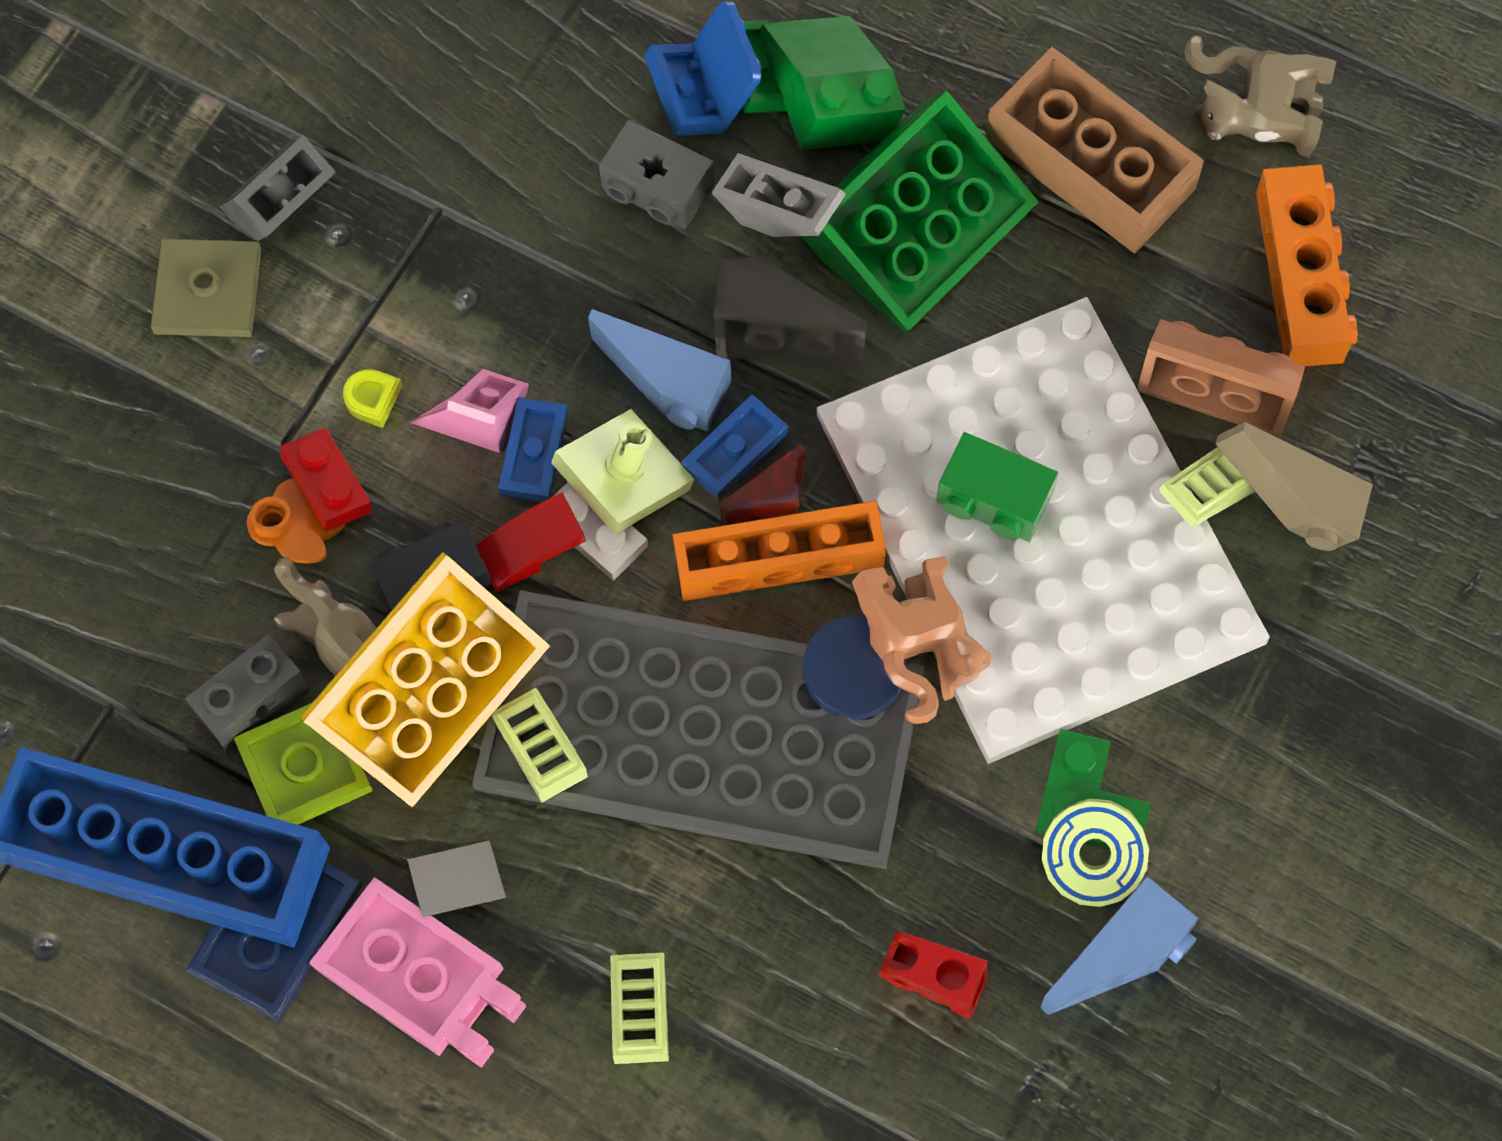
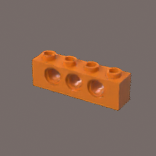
(1302, 334)
(779, 550)

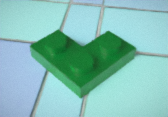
(1077, 776)

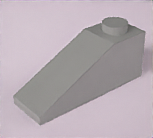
(775, 198)

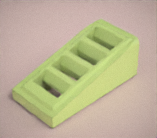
(1213, 481)
(559, 777)
(646, 1049)

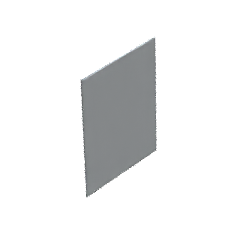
(456, 878)

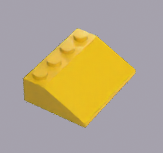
(425, 680)

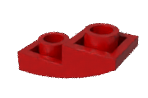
(528, 540)

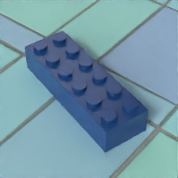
(159, 846)

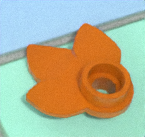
(299, 530)

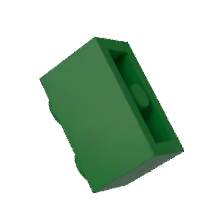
(996, 488)

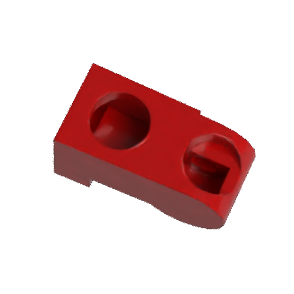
(935, 972)

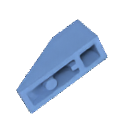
(672, 375)
(1129, 946)

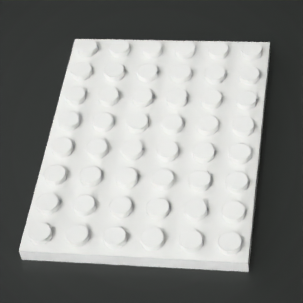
(1114, 581)

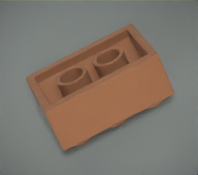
(1220, 377)

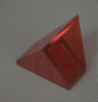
(771, 493)

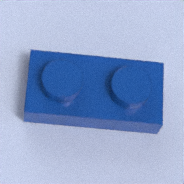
(533, 439)
(735, 447)

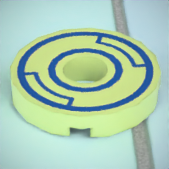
(1089, 883)

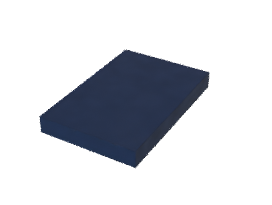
(267, 972)

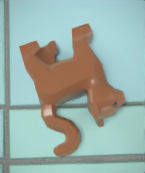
(916, 626)

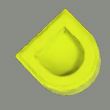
(371, 395)

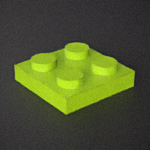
(298, 769)

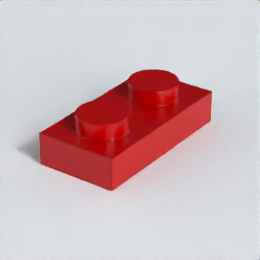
(325, 479)

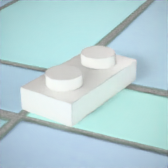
(606, 550)

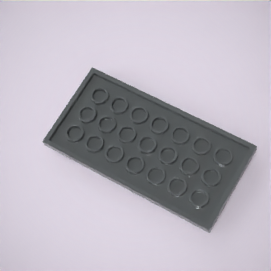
(703, 734)

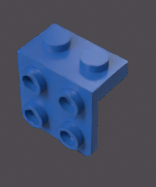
(706, 80)

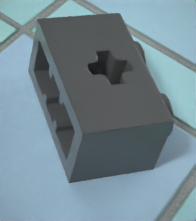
(656, 175)
(277, 189)
(247, 693)

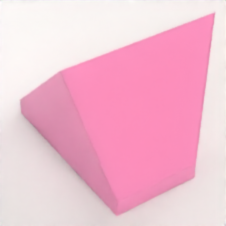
(479, 411)

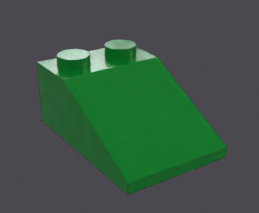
(832, 82)

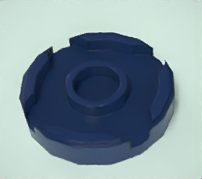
(846, 671)

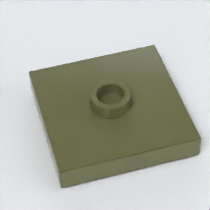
(206, 288)

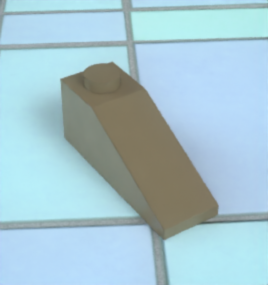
(1298, 487)

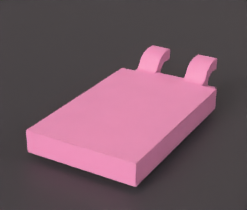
(415, 972)

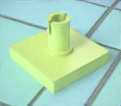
(622, 471)

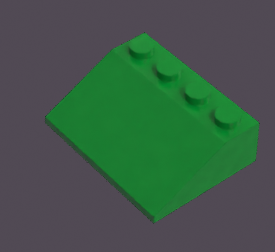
(921, 211)

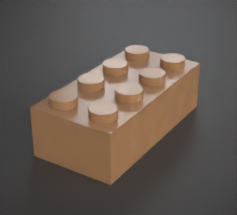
(1093, 149)

